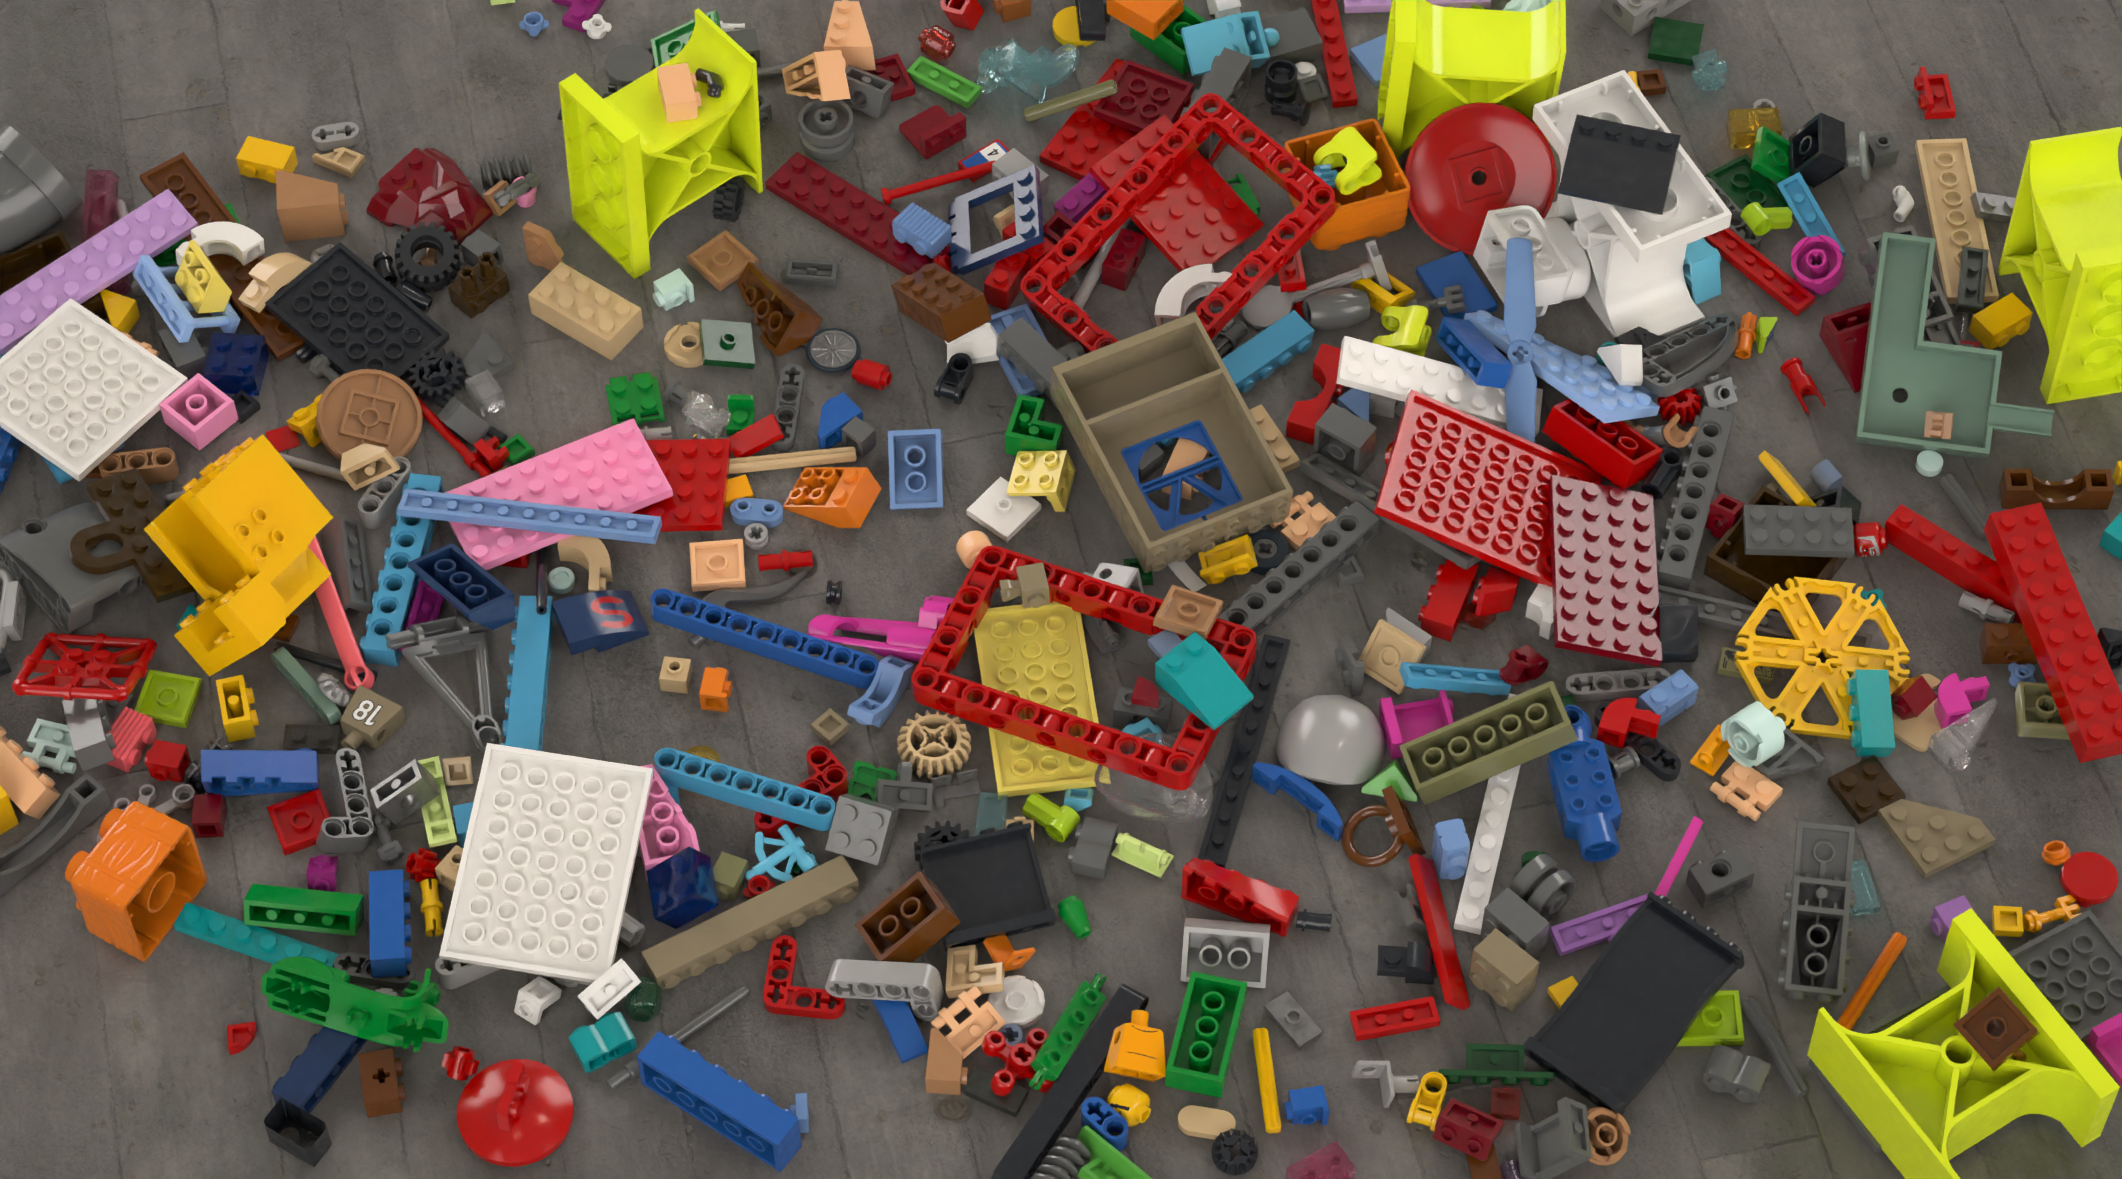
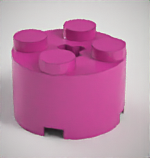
(1829, 260)

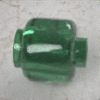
(644, 1000)

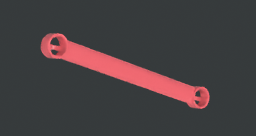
(341, 629)

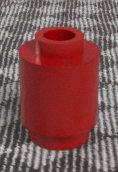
(872, 374)

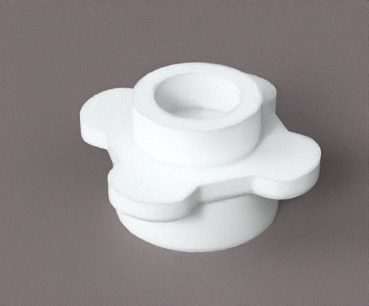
(596, 27)

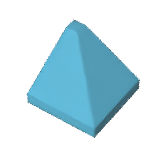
(1078, 798)

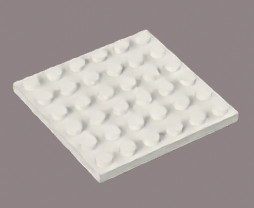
(80, 389)

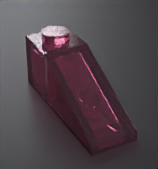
(99, 201)

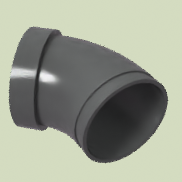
(30, 192)

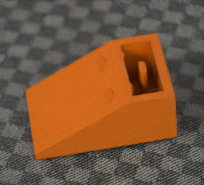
(834, 495)

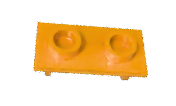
(1711, 753)

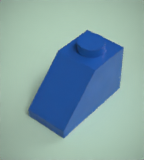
(834, 416)

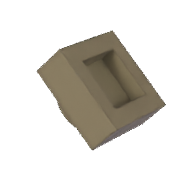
(830, 727)

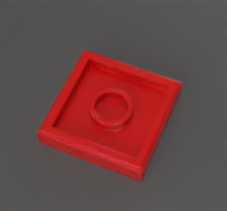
(298, 820)

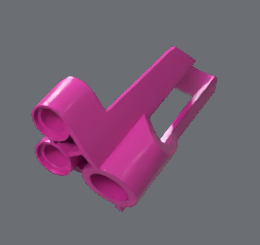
(903, 639)

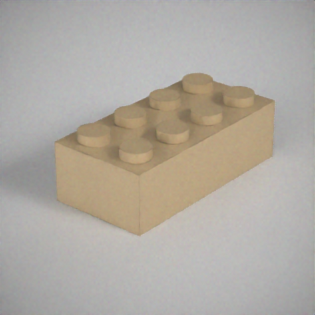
(586, 311)

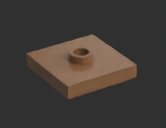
(721, 260)
(1188, 612)

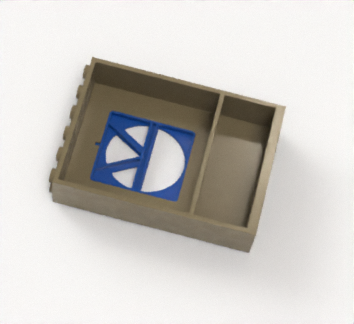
(1160, 389)

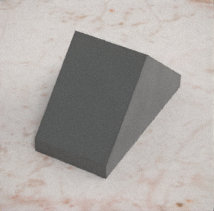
(463, 421)

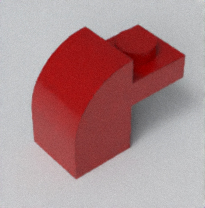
(1623, 717)

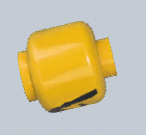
(1130, 1103)

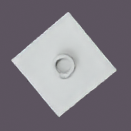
(1003, 513)

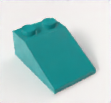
(1202, 681)

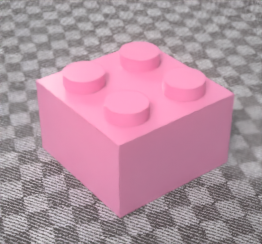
(198, 411)

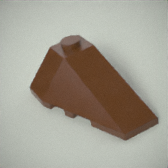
(779, 313)

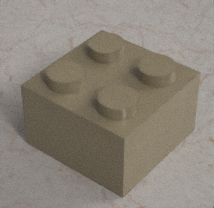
(1503, 970)

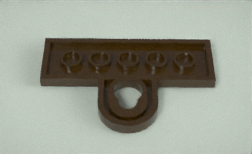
(128, 509)

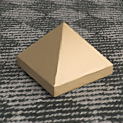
(457, 771)

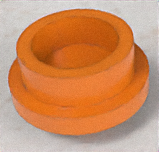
(2056, 853)

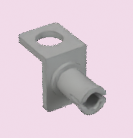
(1388, 1082)

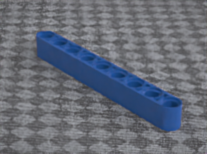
(754, 629)

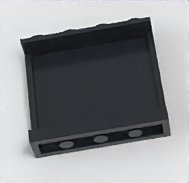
(990, 884)

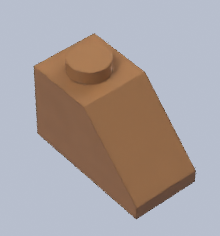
(944, 1066)

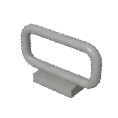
(12, 609)

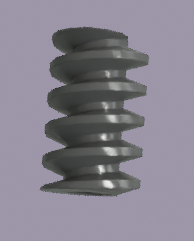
(505, 169)
(1063, 1159)

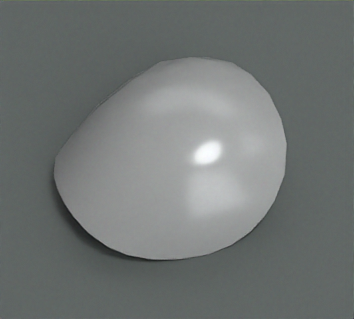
(1331, 740)

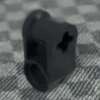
(954, 381)

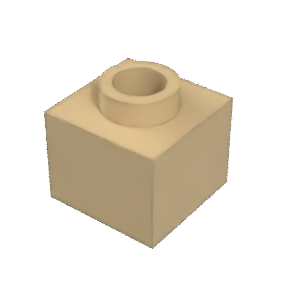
(675, 675)

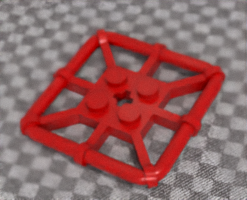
(85, 668)

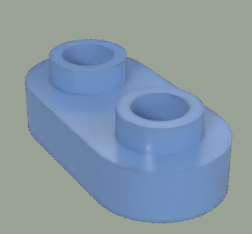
(756, 512)

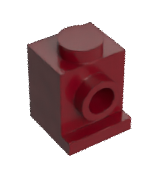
(1723, 514)

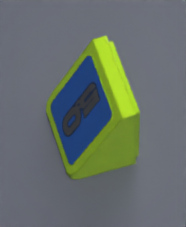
(1765, 330)

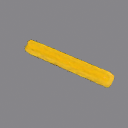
(1266, 1080)

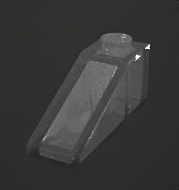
(1958, 741)

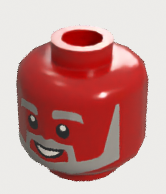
(1869, 539)

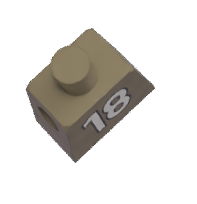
(370, 719)

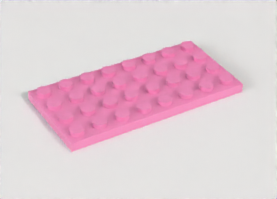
(598, 472)

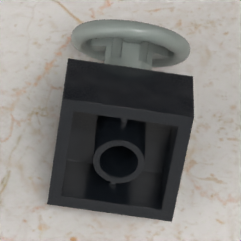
(1821, 151)

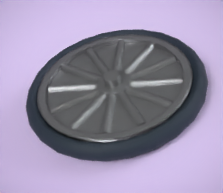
(833, 350)

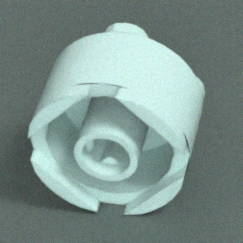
(1753, 734)

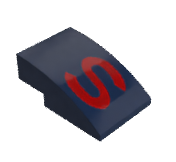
(599, 620)

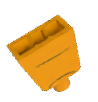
(1137, 1050)

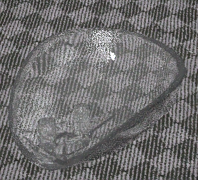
(1152, 801)

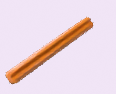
(1872, 981)

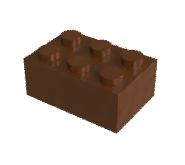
(908, 921)

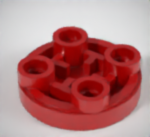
(2089, 878)

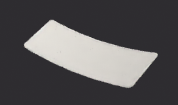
(1187, 576)

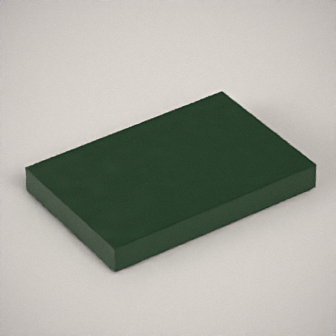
(1746, 185)

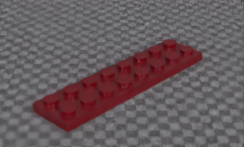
(845, 211)

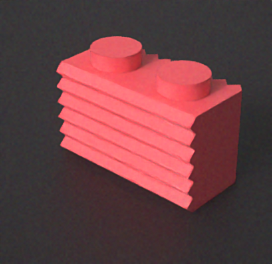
(131, 734)

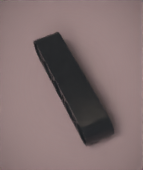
(1091, 20)

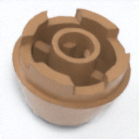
(1607, 1135)

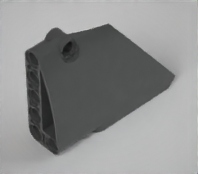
(42, 565)

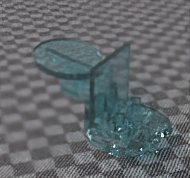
(1024, 70)

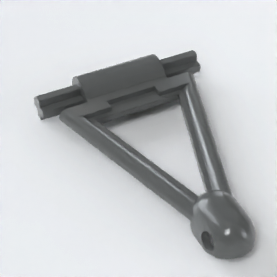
(445, 638)

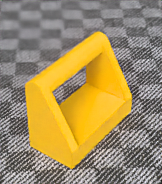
(1380, 298)

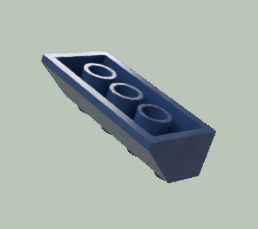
(466, 586)

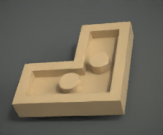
(965, 973)

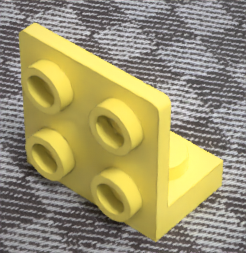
(1043, 475)

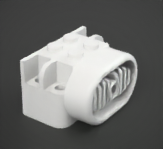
(1558, 258)

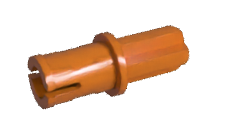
(1746, 336)

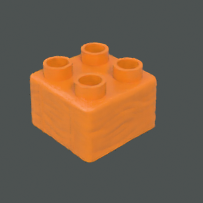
(1367, 211)
(136, 878)

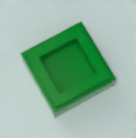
(518, 449)

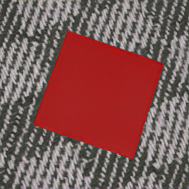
(283, 438)

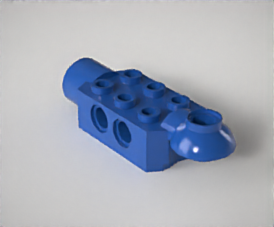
(1585, 791)

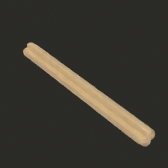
(792, 460)

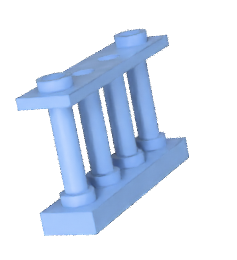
(171, 308)

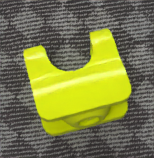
(1353, 153)
(1409, 327)

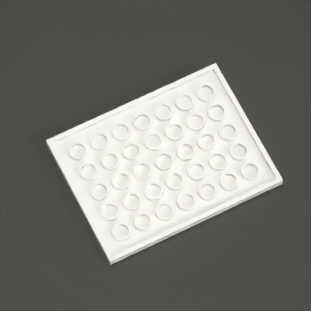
(546, 863)

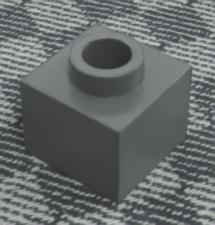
(1882, 150)
(860, 435)

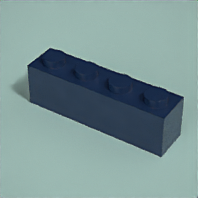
(317, 1068)

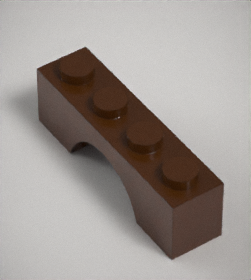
(2085, 491)

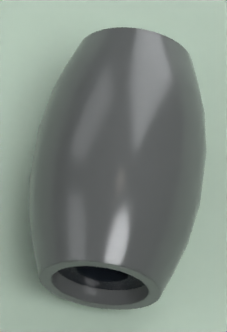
(1336, 308)

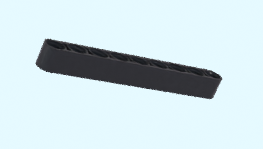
(1068, 1089)

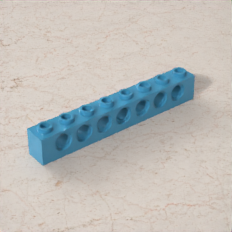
(394, 578)

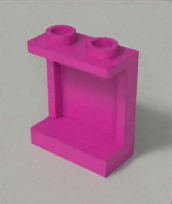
(1413, 720)
(2107, 1045)

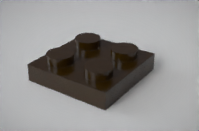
(1865, 788)

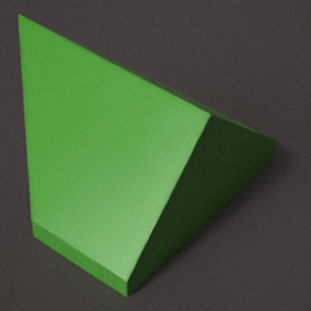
(1392, 775)

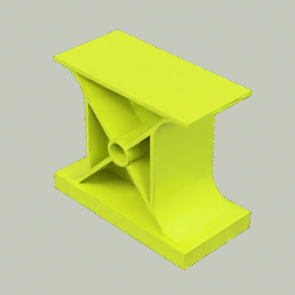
(1465, 57)
(639, 170)
(2070, 259)
(1930, 1090)

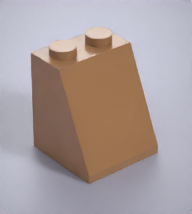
(309, 207)

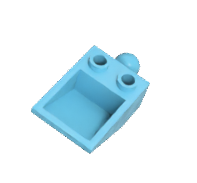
(1236, 32)

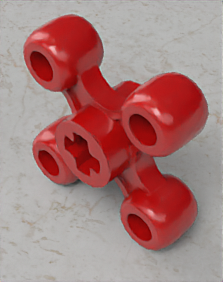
(1016, 1059)

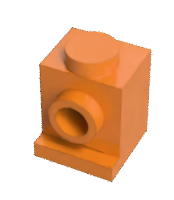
(715, 689)

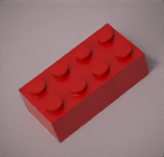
(1607, 447)

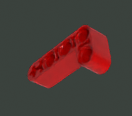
(819, 781)

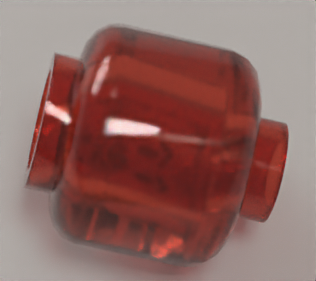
(937, 43)

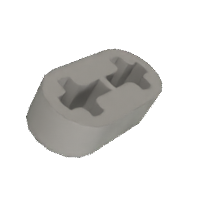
(336, 136)

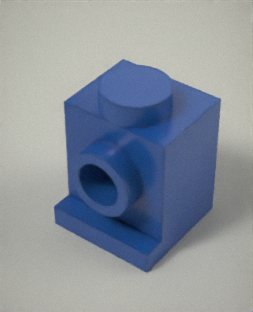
(1307, 1106)

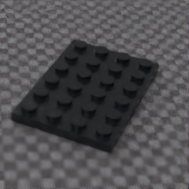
(355, 316)

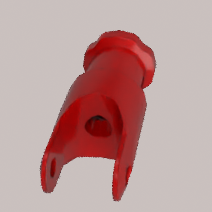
(1801, 383)

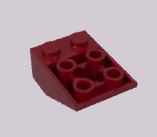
(1846, 341)

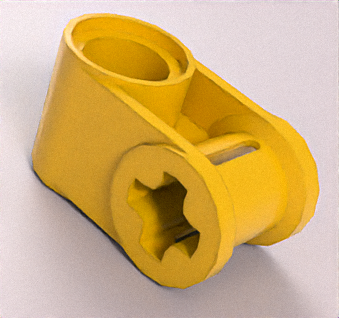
(1428, 1105)

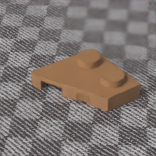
(541, 247)

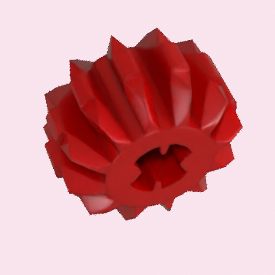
(1684, 403)

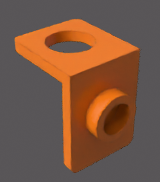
(1002, 951)

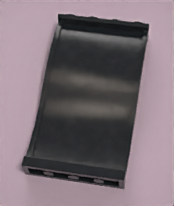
(1634, 1004)

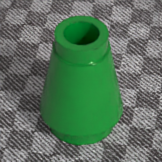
(1075, 916)

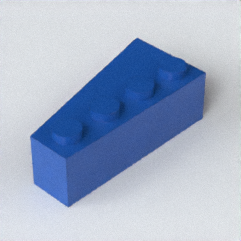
(259, 771)

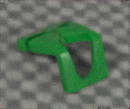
(865, 779)

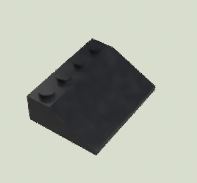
(1619, 164)

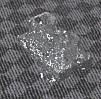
(702, 413)

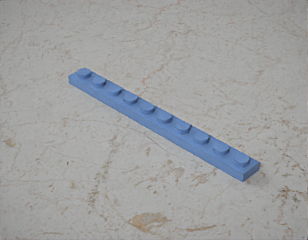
(530, 516)

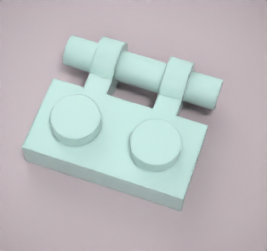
(53, 738)

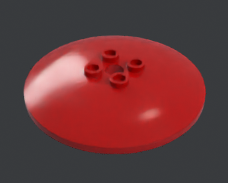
(1468, 140)

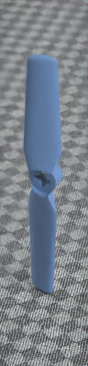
(1520, 328)

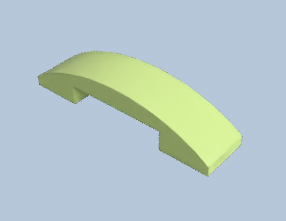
(437, 812)

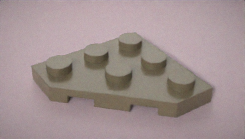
(1934, 836)

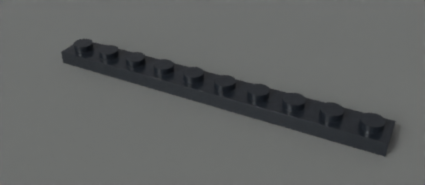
(1244, 751)

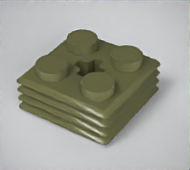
(2031, 720)

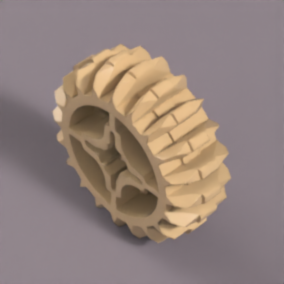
(933, 733)

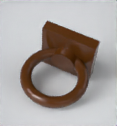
(1399, 823)
(1997, 1029)

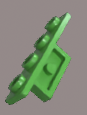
(1106, 1160)

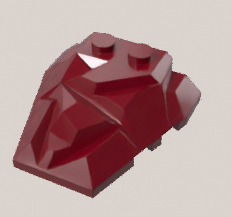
(429, 189)

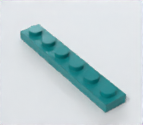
(245, 938)

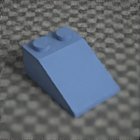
(916, 469)

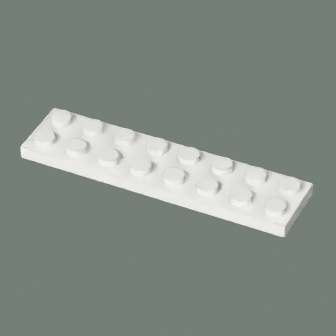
(1396, 372)

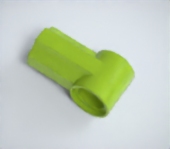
(1762, 219)
(1057, 821)

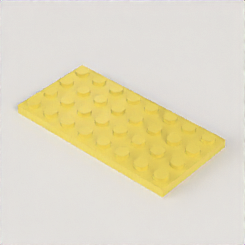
(1043, 660)

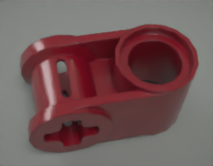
(1523, 666)

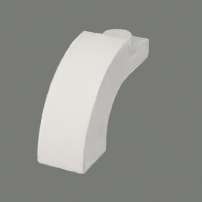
(225, 239)

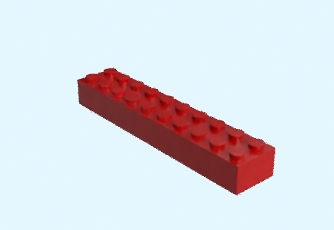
(2058, 629)

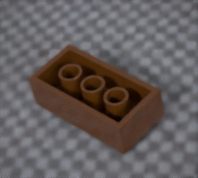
(941, 302)

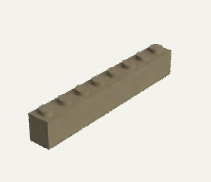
(750, 923)

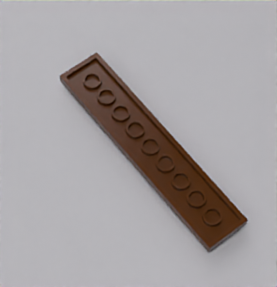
(205, 207)

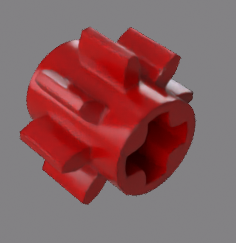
(422, 865)
(460, 1063)

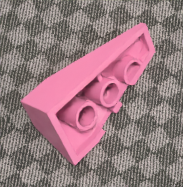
(664, 826)

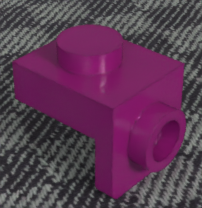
(322, 873)

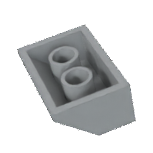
(1226, 950)

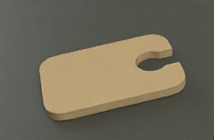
(1918, 730)

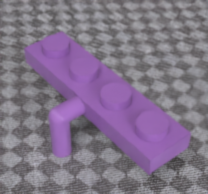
(1593, 927)

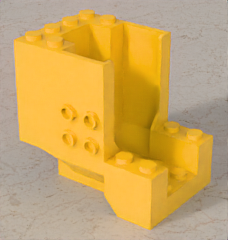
(244, 549)

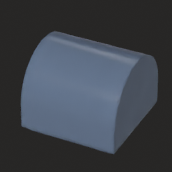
(1826, 476)

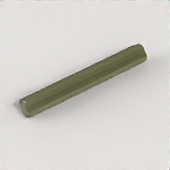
(1070, 100)

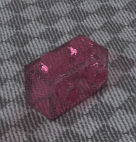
(1323, 1164)

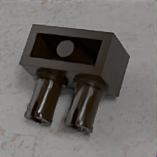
(479, 286)

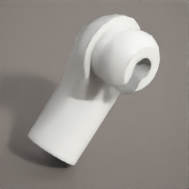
(1904, 202)

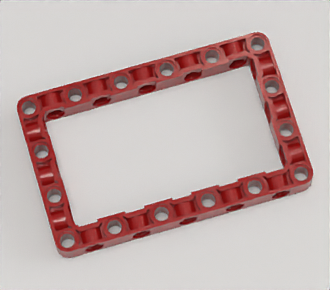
(1157, 167)
(1050, 727)

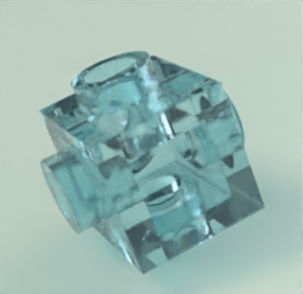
(1709, 70)

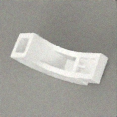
(1184, 289)

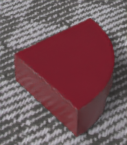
(1145, 693)

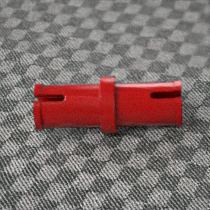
(785, 560)

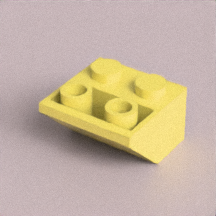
(201, 281)

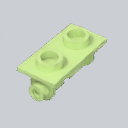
(1142, 855)

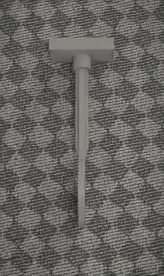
(1272, 304)

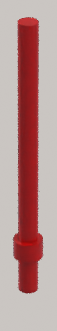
(471, 459)

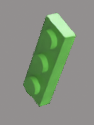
(944, 82)

